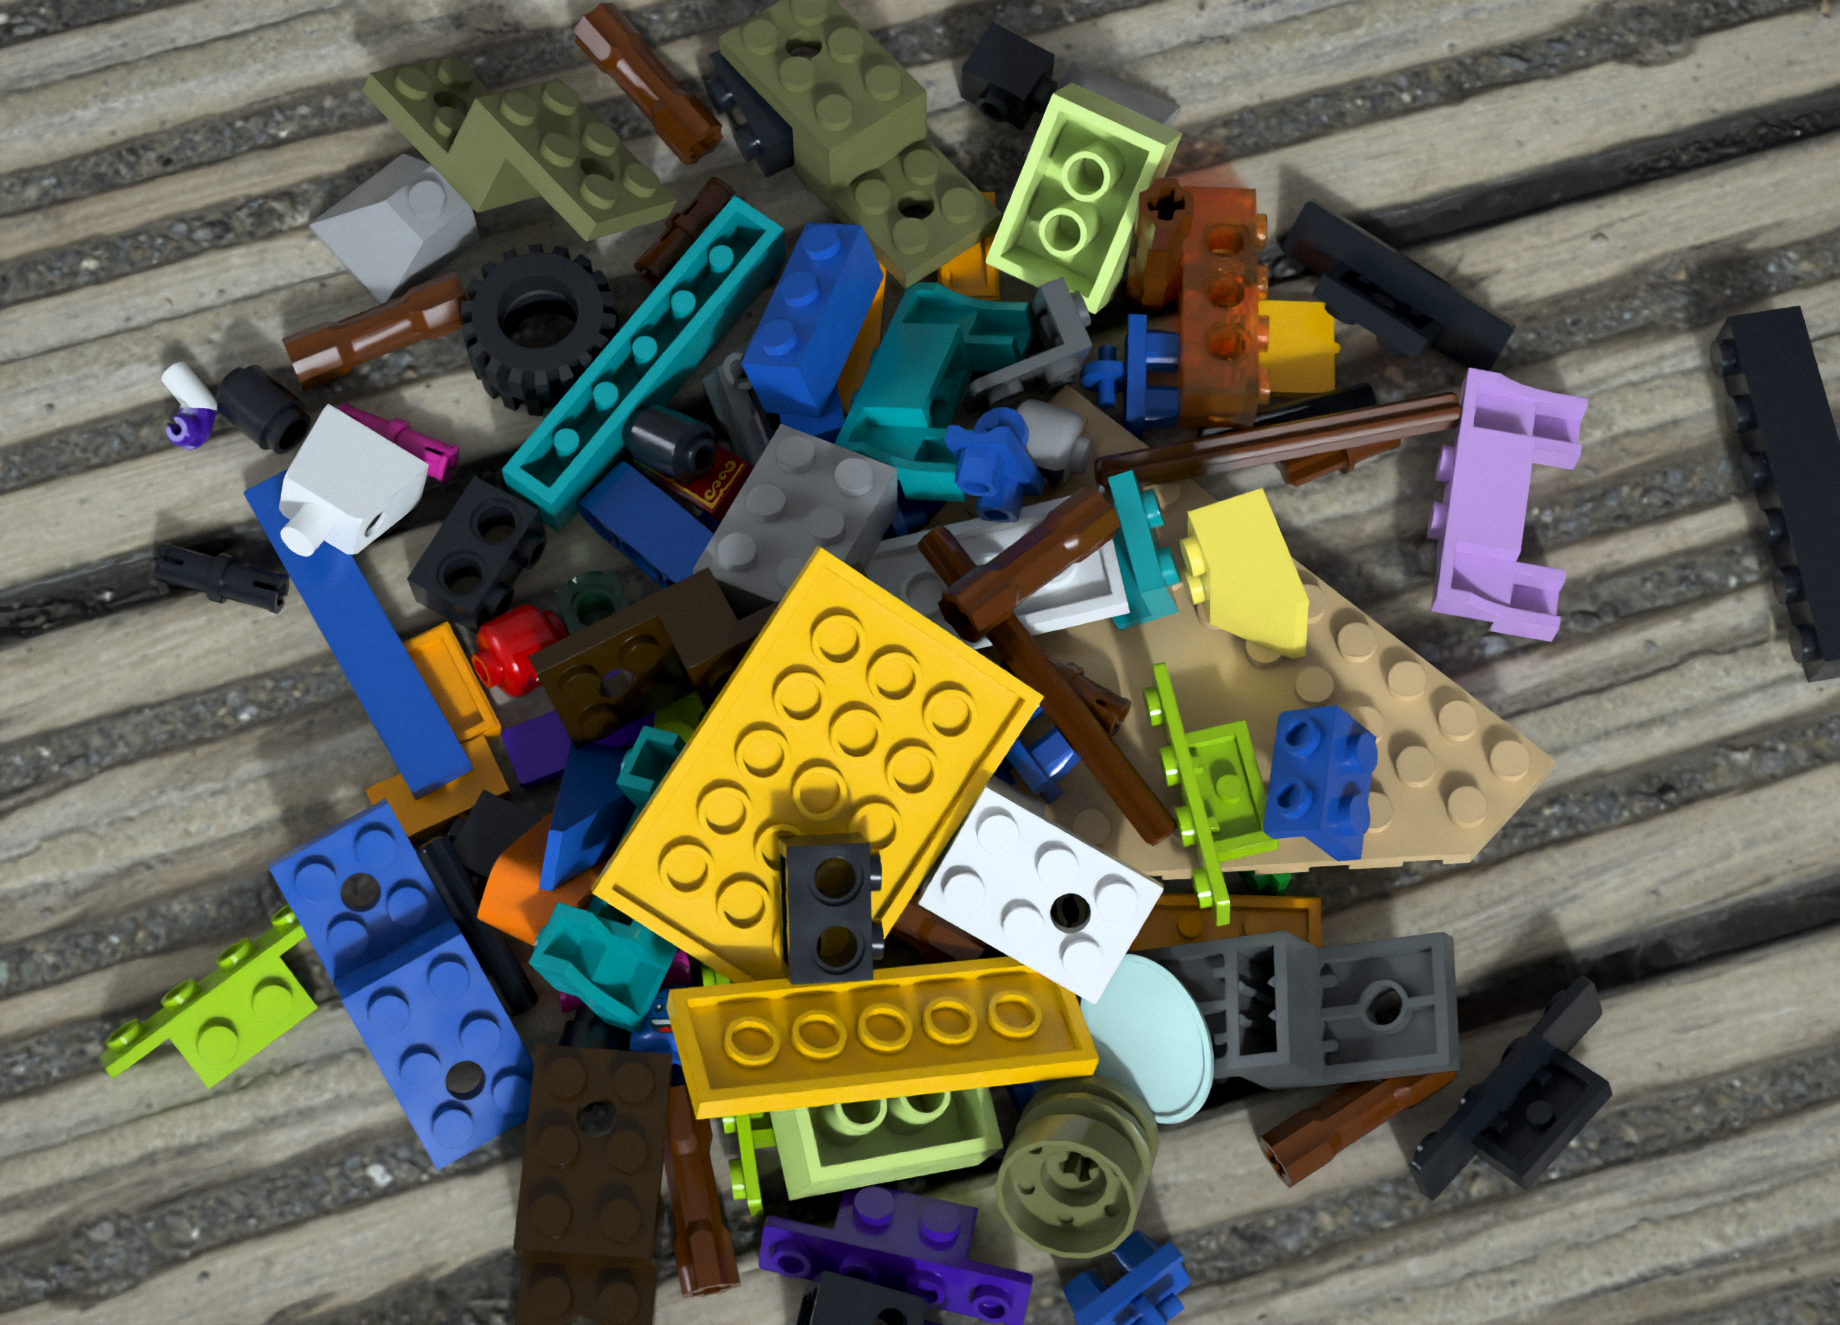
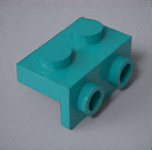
(1143, 564)

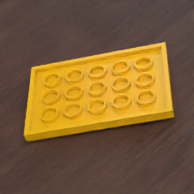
(828, 726)

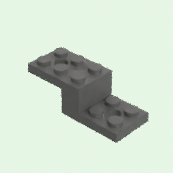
(1308, 1012)

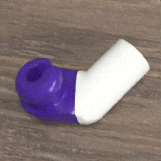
(197, 407)

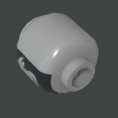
(1055, 441)

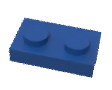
(1321, 780)

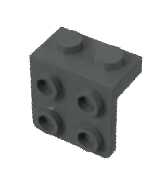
(1061, 330)

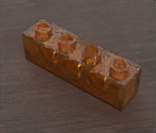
(1214, 389)

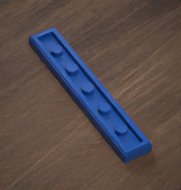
(367, 653)

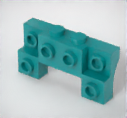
(920, 380)
(600, 950)

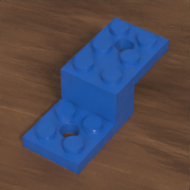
(409, 982)

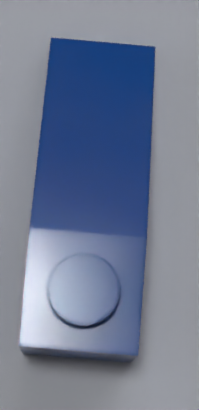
(587, 814)

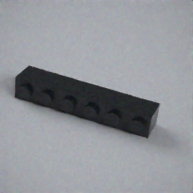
(1793, 467)

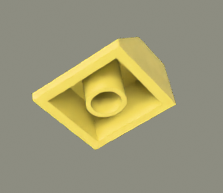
(1245, 574)

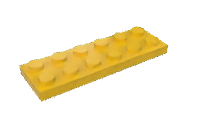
(876, 1038)

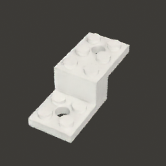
(1009, 870)

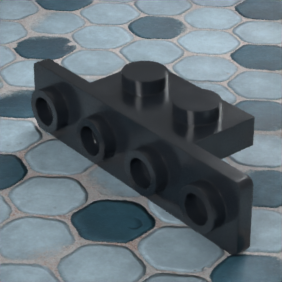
(1391, 293)
(1526, 1105)

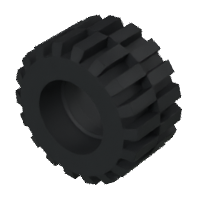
(529, 287)

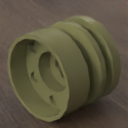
(1078, 1166)

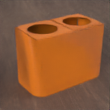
(513, 893)

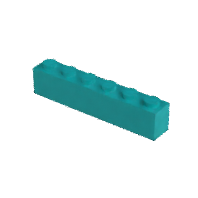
(646, 360)

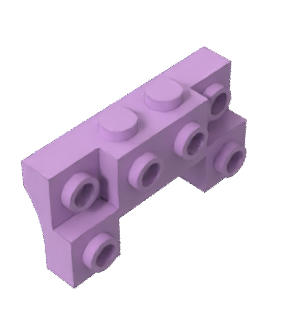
(1486, 503)

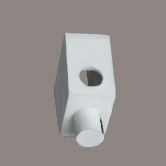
(347, 486)

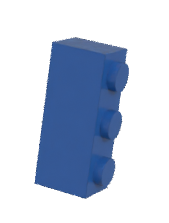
(813, 319)

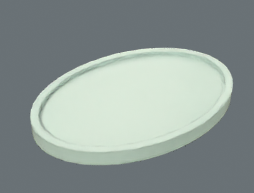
(1152, 1039)

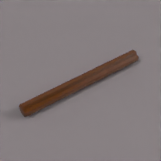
(1282, 441)
(1060, 701)

